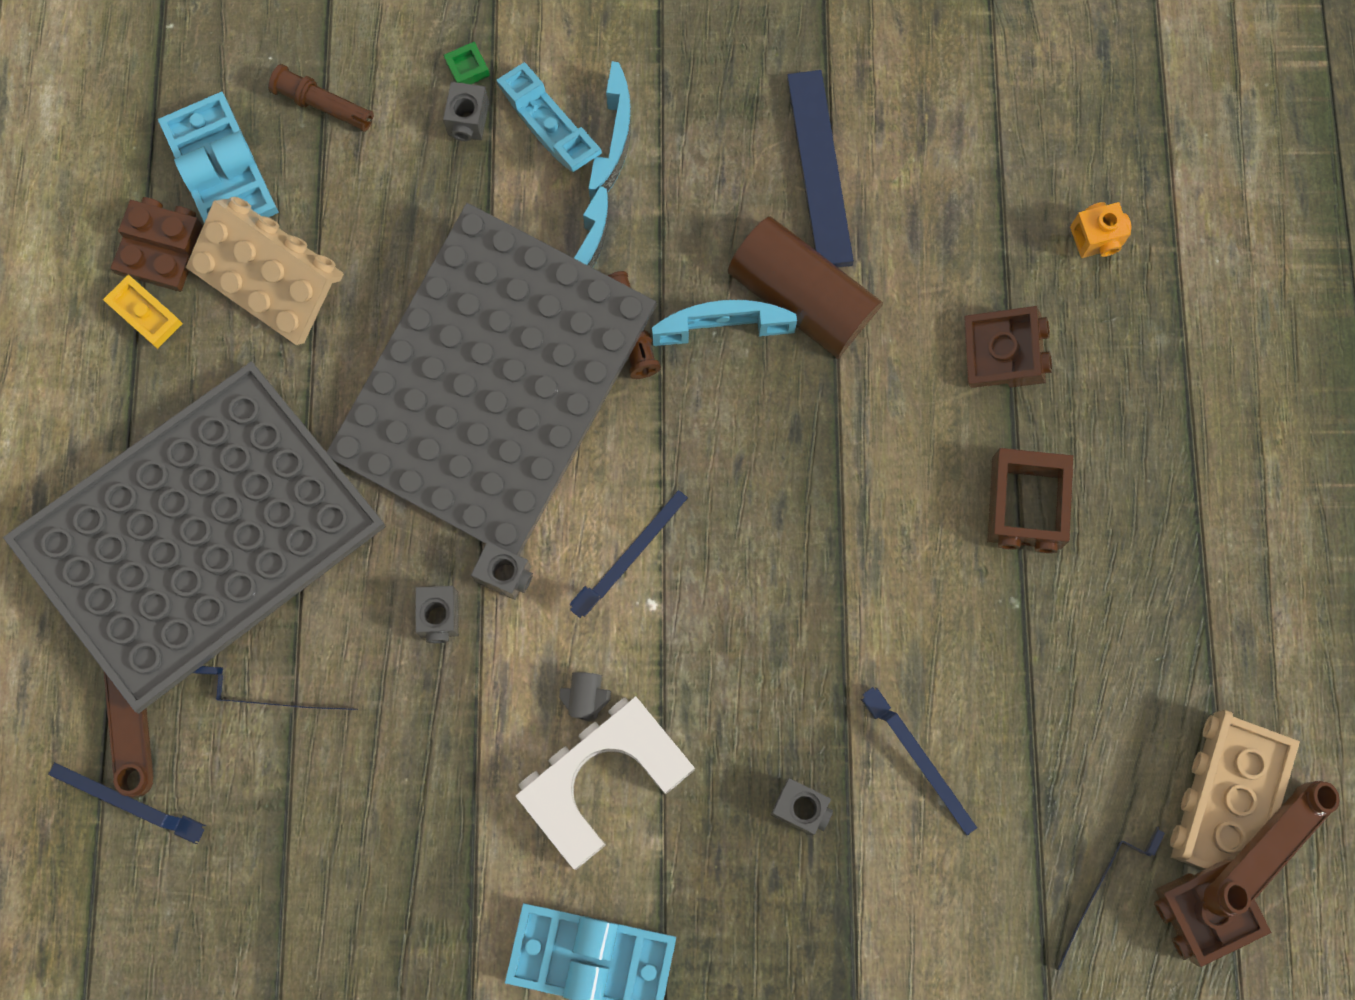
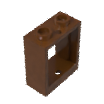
(1033, 464)

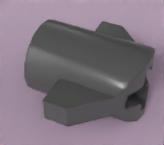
(585, 696)

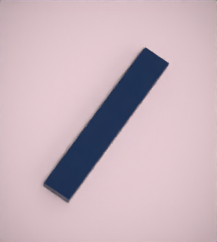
(819, 167)

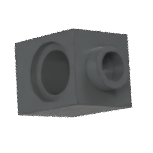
(461, 99)
(494, 557)
(430, 598)
(784, 806)

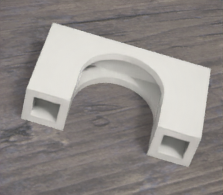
(551, 794)

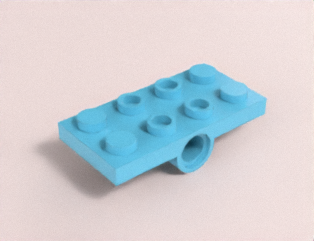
(215, 156)
(588, 957)

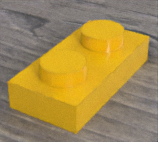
(142, 311)

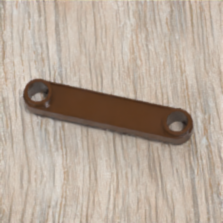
(128, 743)
(1271, 849)

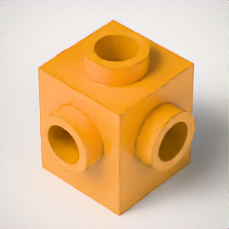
(1101, 229)

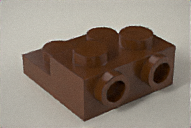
(156, 243)
(1007, 348)
(1200, 933)

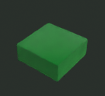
(466, 64)

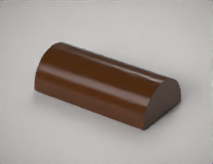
(801, 280)

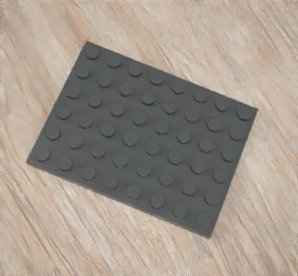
(491, 380)
(193, 535)

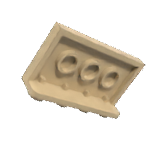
(262, 268)
(1234, 789)

